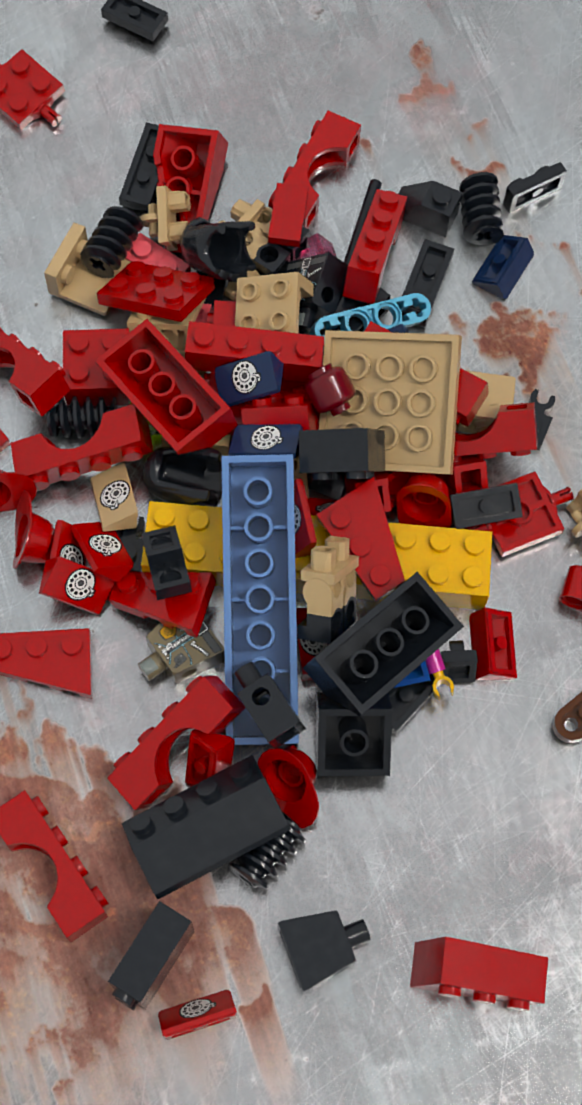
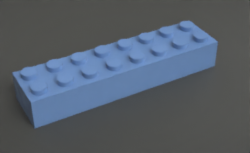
(259, 579)

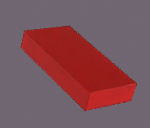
(288, 214)

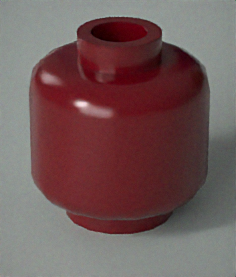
(330, 389)

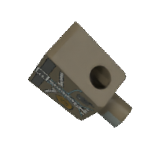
(181, 653)

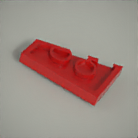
(364, 522)
(138, 597)
(49, 658)

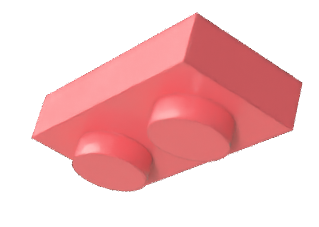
(154, 254)

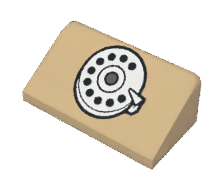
(115, 499)

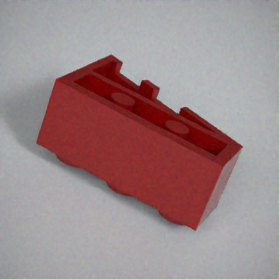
(479, 971)

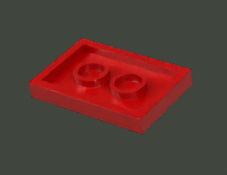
(156, 291)

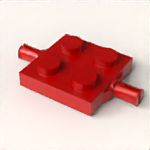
(28, 91)
(538, 520)

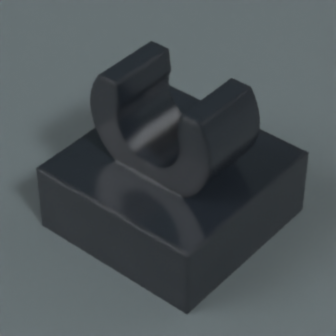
(460, 663)

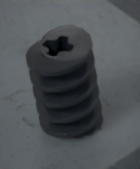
(481, 209)
(111, 241)
(77, 417)
(262, 859)

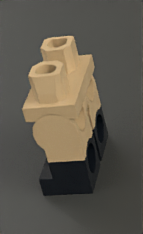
(266, 256)
(329, 591)

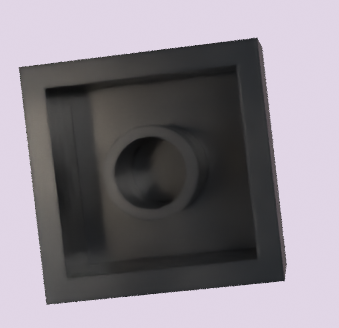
(338, 451)
(351, 742)

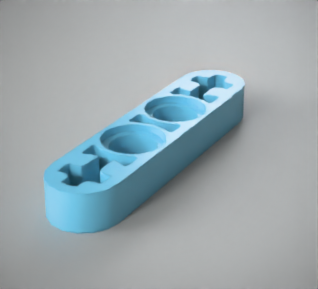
(370, 313)

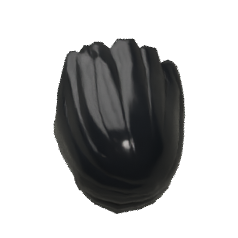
(218, 248)
(186, 477)

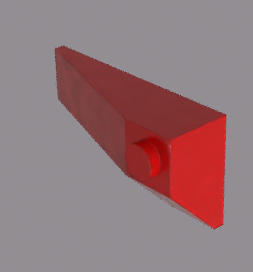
(192, 163)

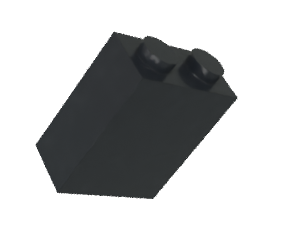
(151, 957)

